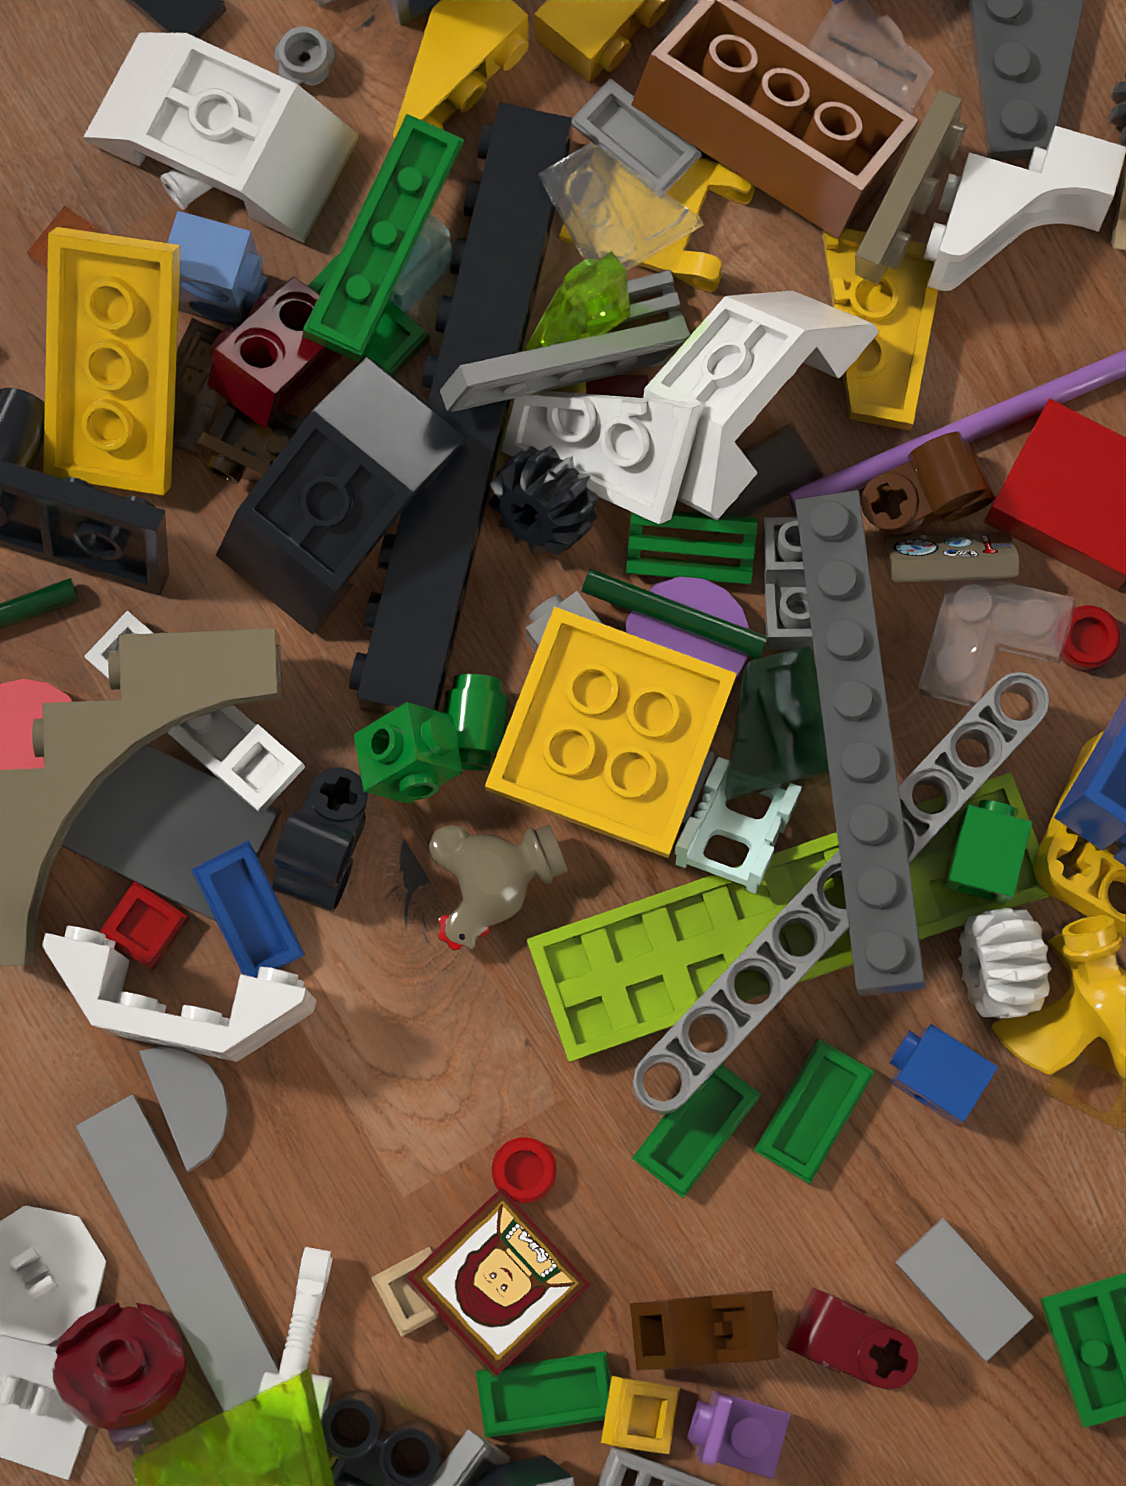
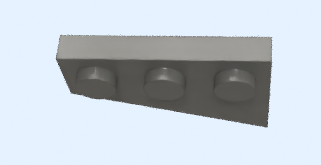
(1022, 70)

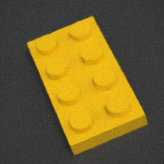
(111, 359)

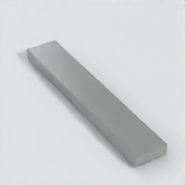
(178, 1250)

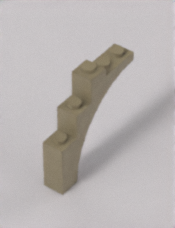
(161, 685)

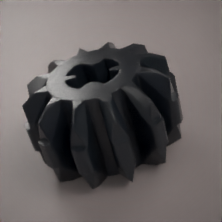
(543, 500)

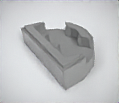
(191, 1101)

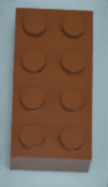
(774, 112)

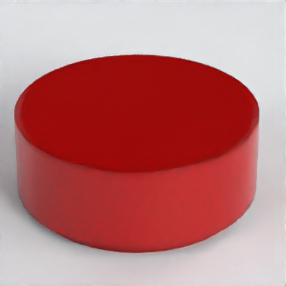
(1091, 639)
(524, 1169)

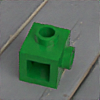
(408, 753)

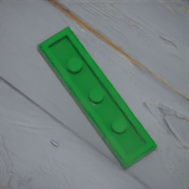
(383, 238)

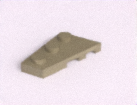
(911, 188)

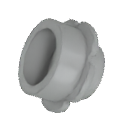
(304, 41)

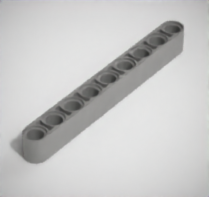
(825, 922)

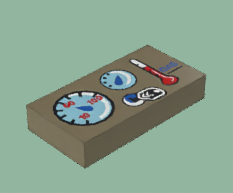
(951, 557)

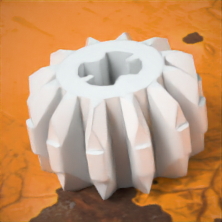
(1004, 963)

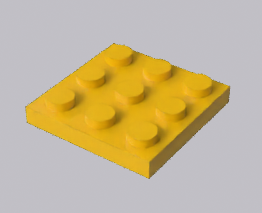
(610, 732)

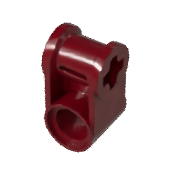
(842, 1337)

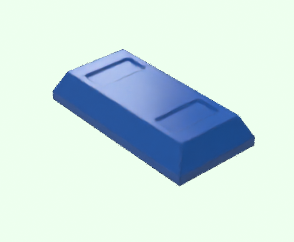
(247, 910)

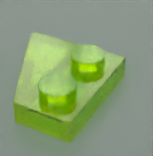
(586, 304)

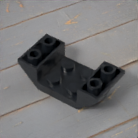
(336, 492)

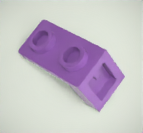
(738, 1433)

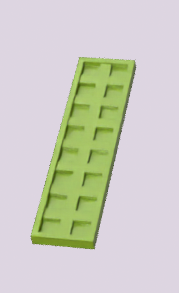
(655, 957)

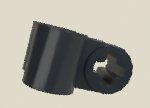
(319, 842)
(374, 1458)

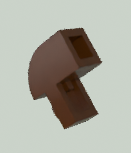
(705, 1330)

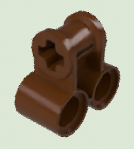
(938, 480)

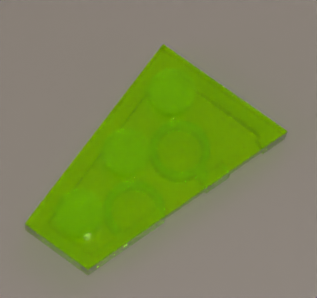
(259, 1442)

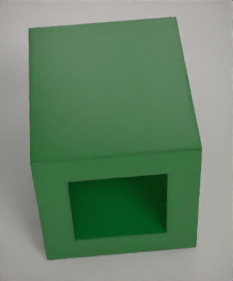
(987, 852)

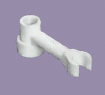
(310, 1292)

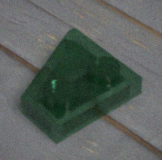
(777, 725)

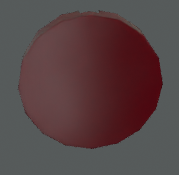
(119, 1365)

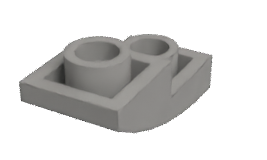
(785, 586)

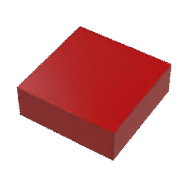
(144, 925)

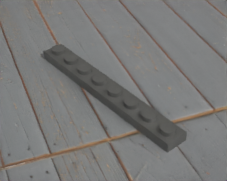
(859, 746)

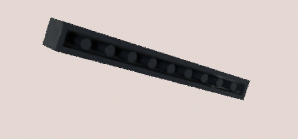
(485, 319)

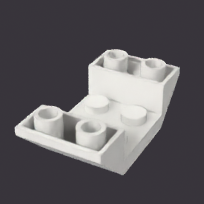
(225, 127)
(737, 367)
(97, 977)

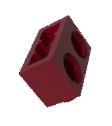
(275, 345)

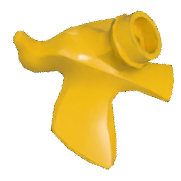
(1088, 1010)

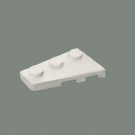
(625, 444)

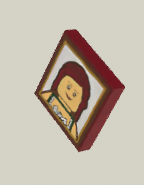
(497, 1282)

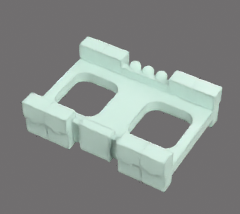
(716, 819)

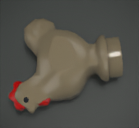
(491, 877)

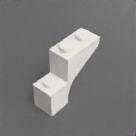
(1000, 201)

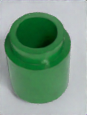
(479, 718)

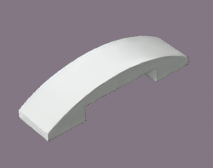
(223, 740)

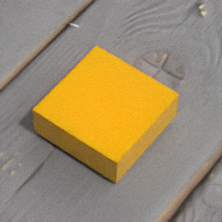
(640, 1415)

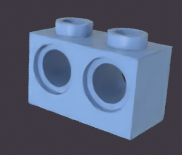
(217, 269)

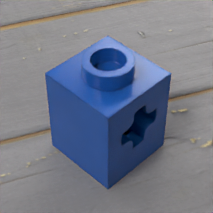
(941, 1073)

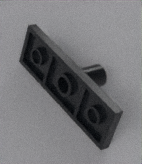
(68, 517)

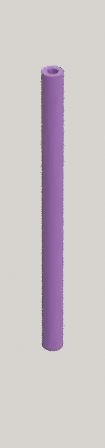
(973, 426)

